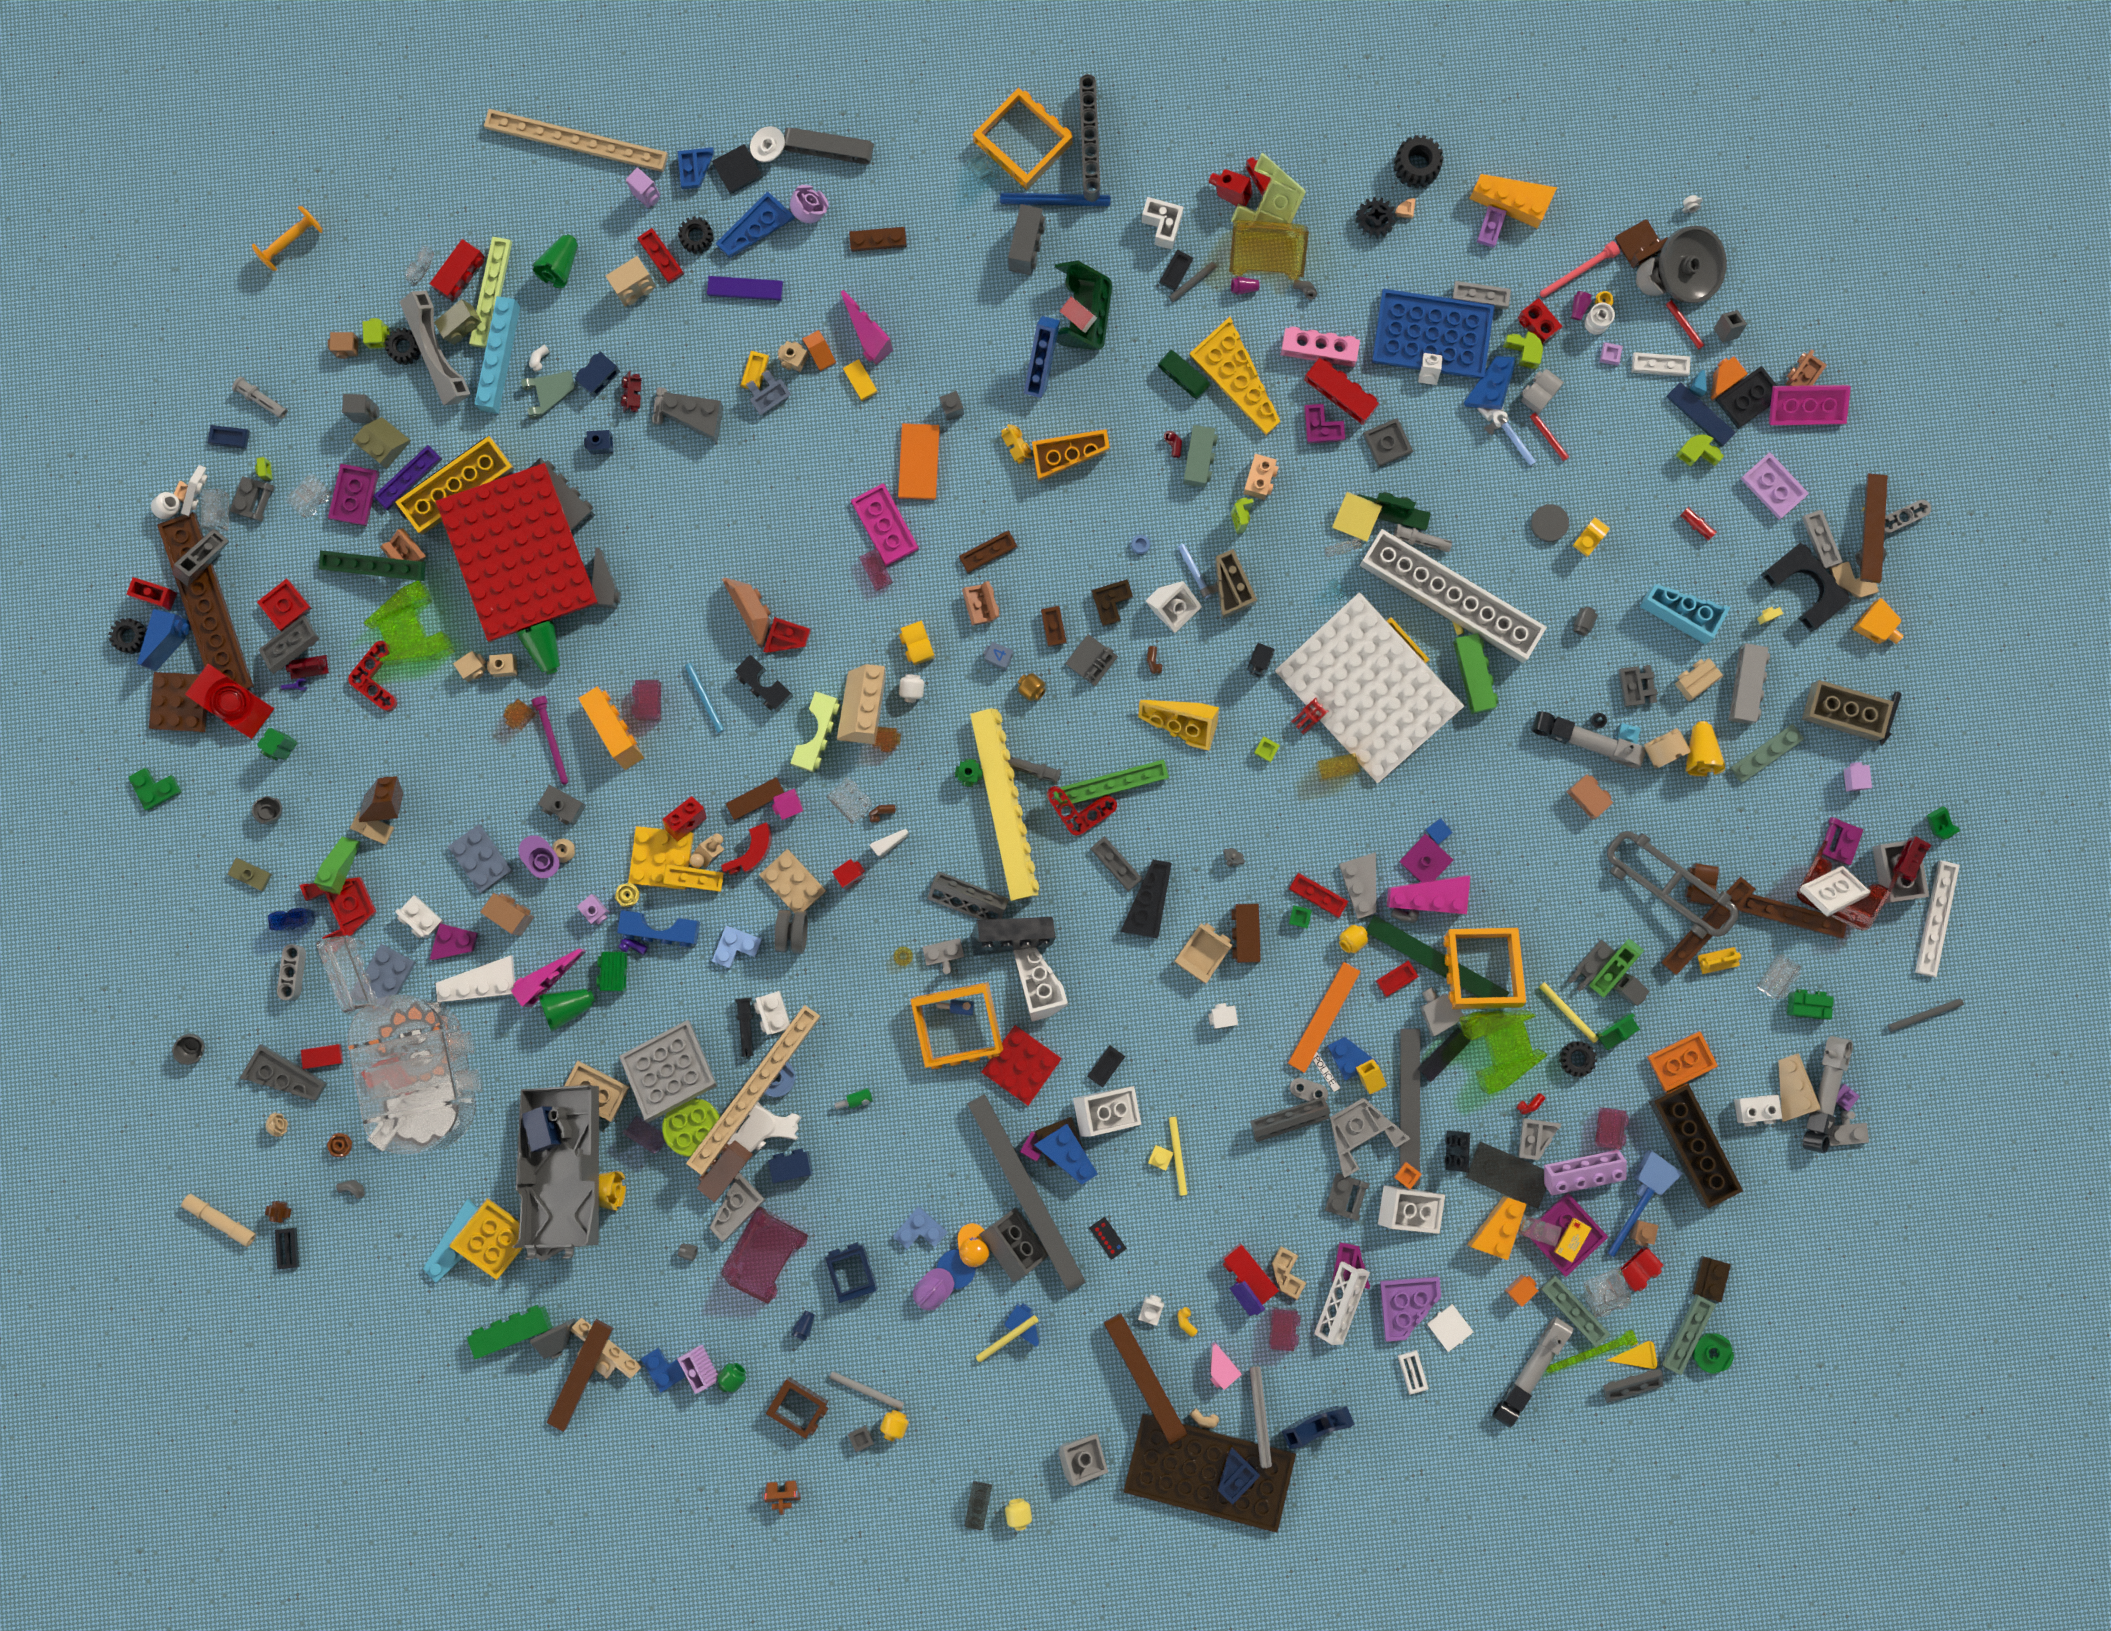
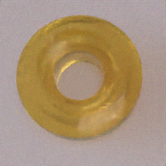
(897, 953)

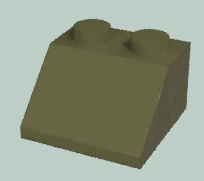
(381, 441)

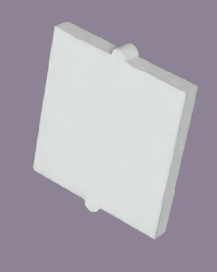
(1450, 1327)

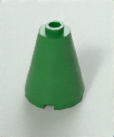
(557, 261)
(542, 646)
(565, 1006)

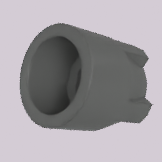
(688, 1251)

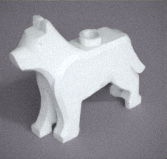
(763, 1125)

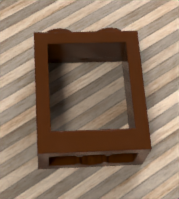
(791, 1383)

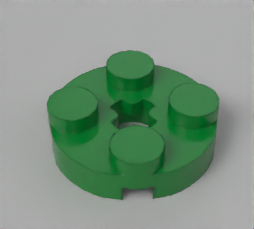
(1723, 1349)

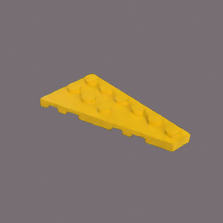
(1231, 368)

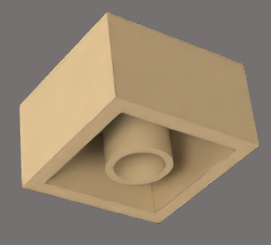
(631, 281)

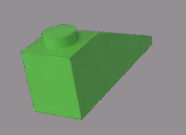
(337, 865)
(1616, 967)

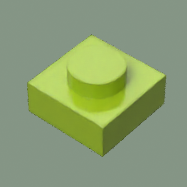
(263, 469)
(1266, 749)

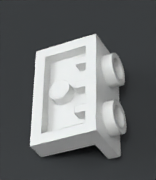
(419, 917)
(772, 1012)

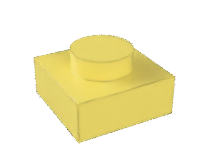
(1769, 614)
(1160, 1157)

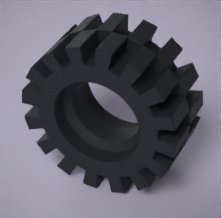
(690, 225)
(393, 341)
(119, 630)
(1589, 1063)

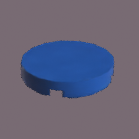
(960, 1272)

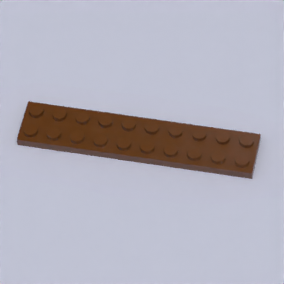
(205, 603)

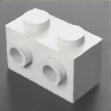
(1757, 1109)

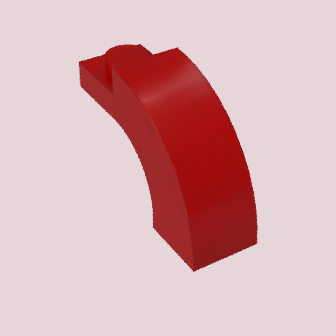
(756, 853)

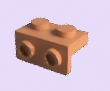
(1807, 370)
(402, 547)
(981, 603)

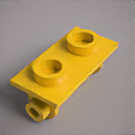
(1021, 449)
(1719, 960)

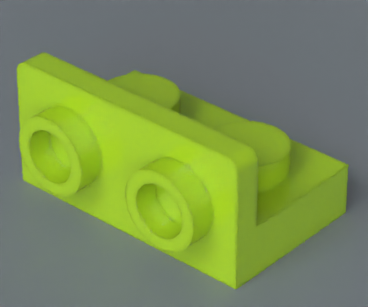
(1240, 514)

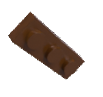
(877, 239)

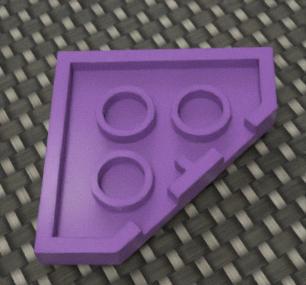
(1406, 1304)

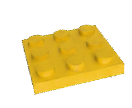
(652, 851)
(489, 1239)

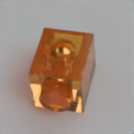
(518, 714)
(887, 739)

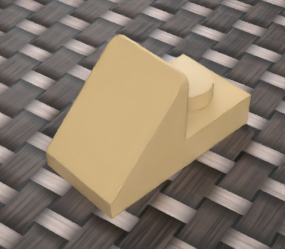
(373, 829)

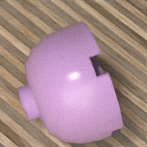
(808, 204)

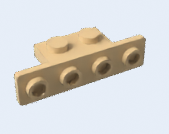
(612, 1355)

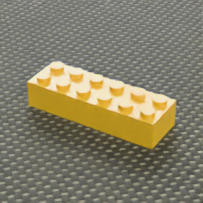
(473, 468)

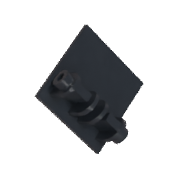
(1457, 1151)

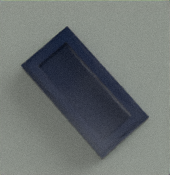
(228, 437)

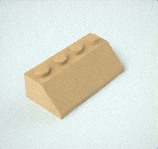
(862, 704)

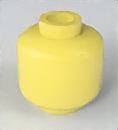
(1018, 1514)

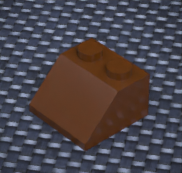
(382, 800)

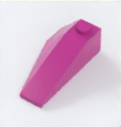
(871, 336)
(539, 982)

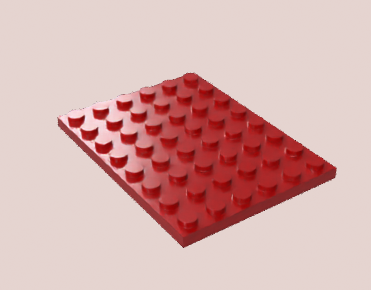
(516, 552)

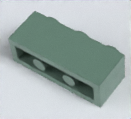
(1200, 456)

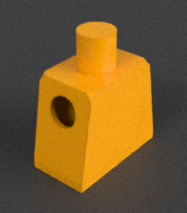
(1879, 623)

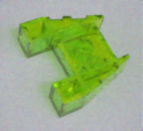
(404, 630)
(1506, 1044)

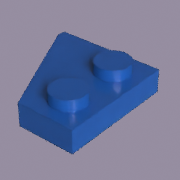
(694, 166)
(1348, 1057)

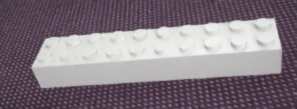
(1453, 596)

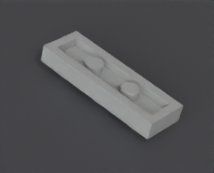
(1482, 294)
(1822, 539)

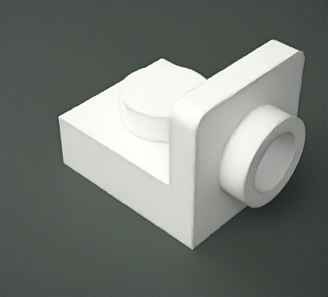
(1151, 1309)

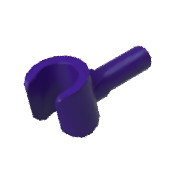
(295, 685)

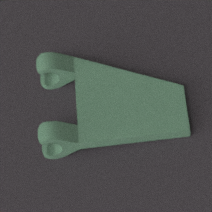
(550, 390)

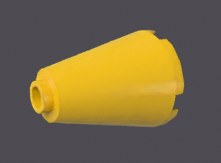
(1705, 751)
(611, 1190)

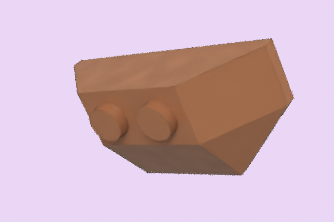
(749, 605)

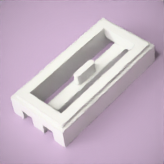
(1408, 1355)

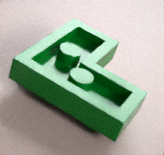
(152, 793)

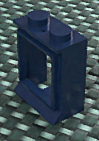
(836, 1255)

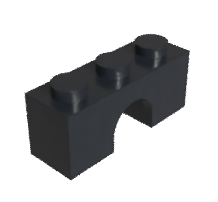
(750, 672)

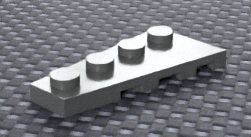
(278, 1072)

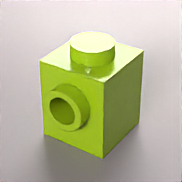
(375, 333)

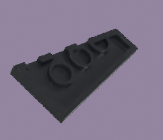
(1148, 906)

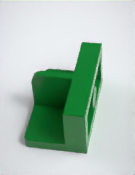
(1618, 1031)

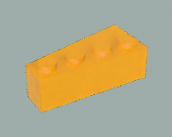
(1519, 198)
(610, 727)

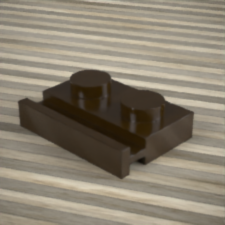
(1711, 1279)

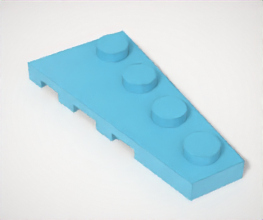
(444, 1257)

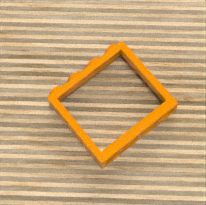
(1002, 159)
(1451, 960)
(955, 1059)

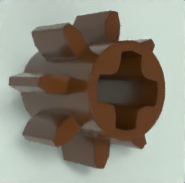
(278, 1211)

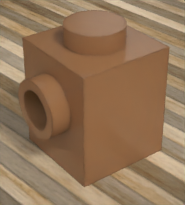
(343, 344)
(1644, 1233)

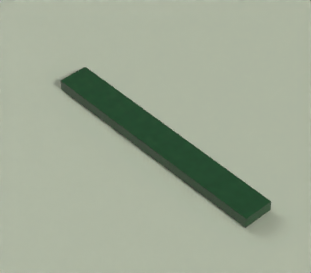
(1431, 958)

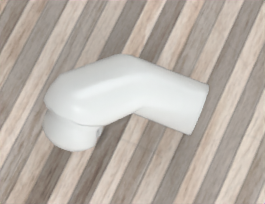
(536, 357)

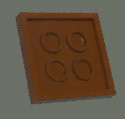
(171, 706)

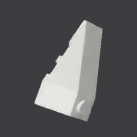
(1041, 987)

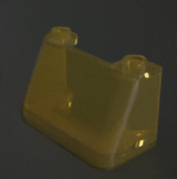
(1268, 247)

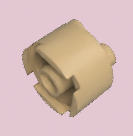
(1666, 748)

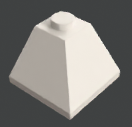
(1174, 604)

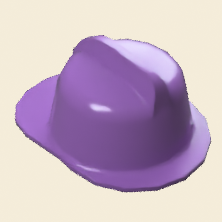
(538, 856)
(933, 1289)

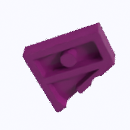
(1351, 1255)

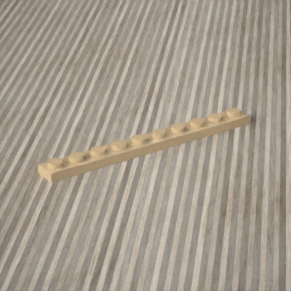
(576, 140)
(753, 1090)

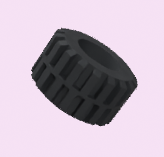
(1424, 148)

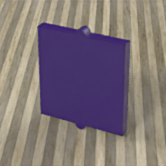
(1247, 1298)

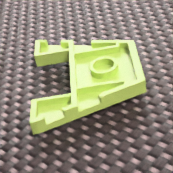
(1279, 200)

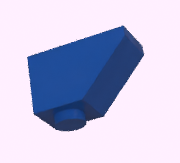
(1017, 1317)

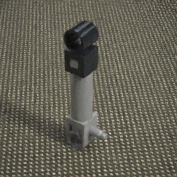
(1566, 731)
(1821, 1122)
(1520, 1391)

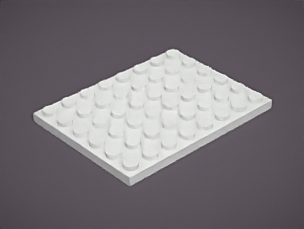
(1372, 684)

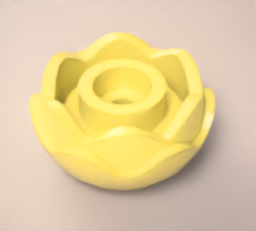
(621, 892)

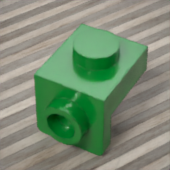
(1942, 824)

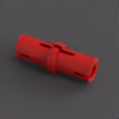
(1698, 523)

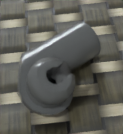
(353, 1186)

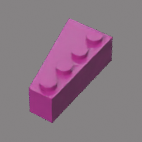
(1439, 895)

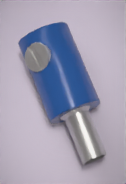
(958, 1006)

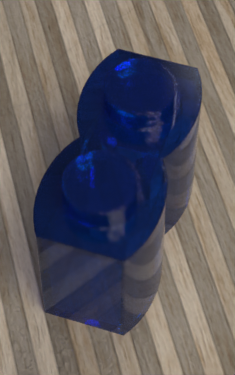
(292, 919)

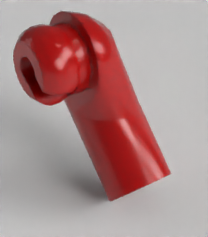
(1532, 1106)

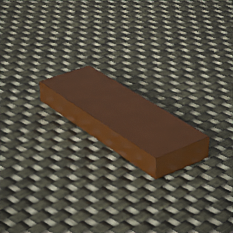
(988, 551)
(754, 799)

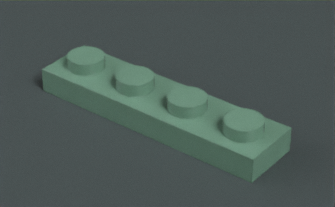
(1766, 753)
(1575, 1311)
(1688, 1334)

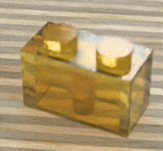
(1337, 767)

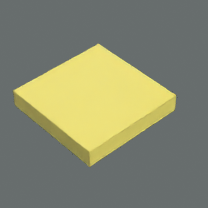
(1357, 516)

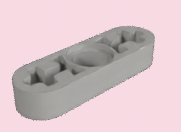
(1909, 511)

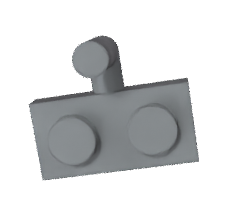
(943, 953)
(1847, 1132)

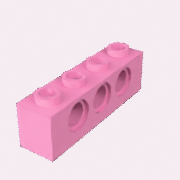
(1311, 352)

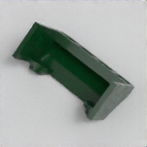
(1094, 293)

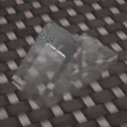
(1539, 1230)

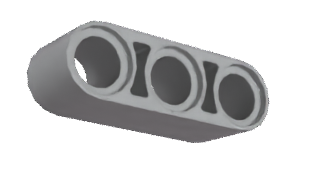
(298, 965)

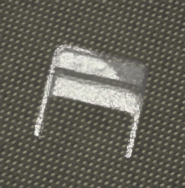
(346, 972)

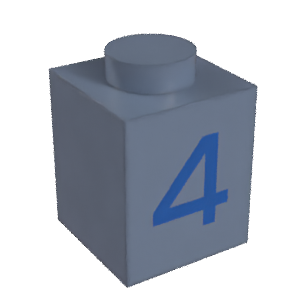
(998, 655)

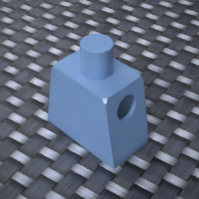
(1655, 1173)

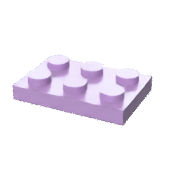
(1774, 486)

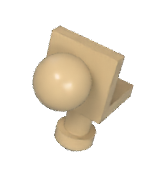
(707, 851)

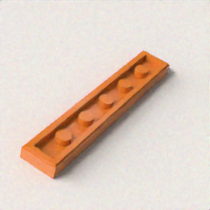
(1324, 1017)

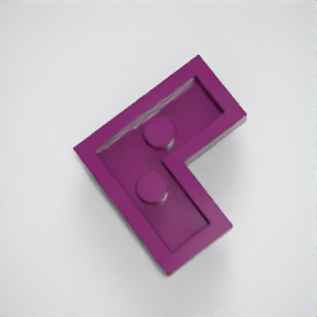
(1320, 431)

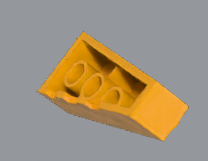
(1064, 452)

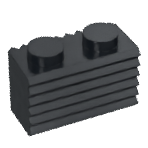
(1260, 660)

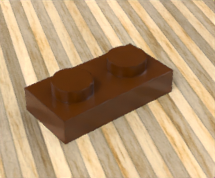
(1053, 626)

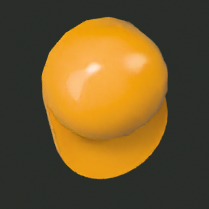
(971, 1246)

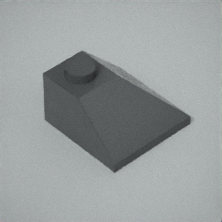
(553, 1341)

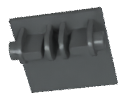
(1091, 660)

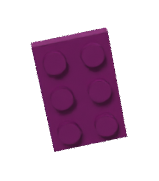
(353, 495)

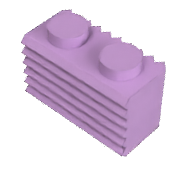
(643, 188)
(698, 1369)

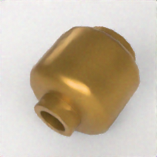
(1031, 687)

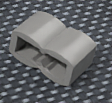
(1541, 391)

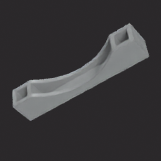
(419, 314)

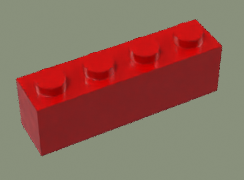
(1341, 391)

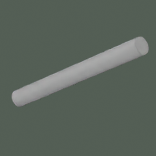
(866, 1390)

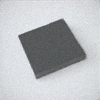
(1387, 442)

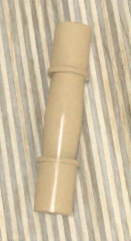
(218, 1220)

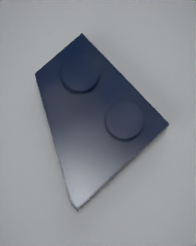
(1236, 1476)

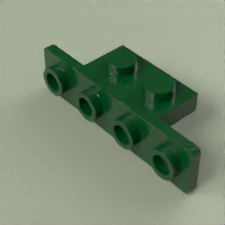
(1400, 511)

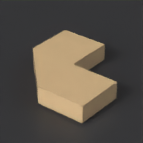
(1846, 580)
(1282, 1266)

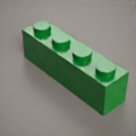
(509, 1332)

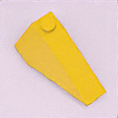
(1187, 720)

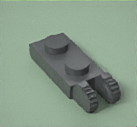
(1592, 964)

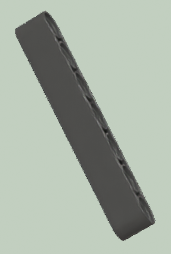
(1089, 145)

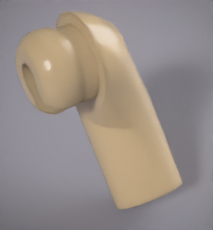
(1204, 1422)

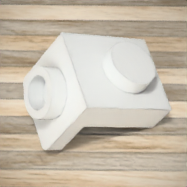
(1430, 369)

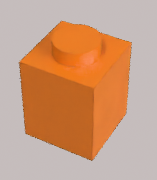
(1522, 1289)

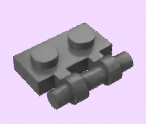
(1632, 685)

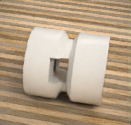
(1599, 318)

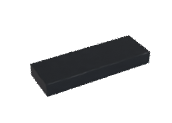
(1444, 1055)

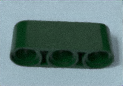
(1183, 374)

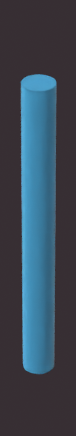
(704, 697)

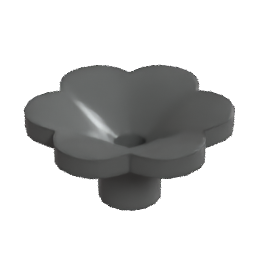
(1233, 857)

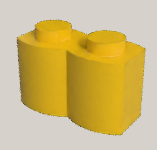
(917, 643)

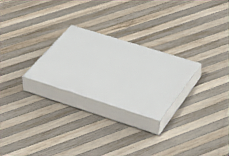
(1834, 891)

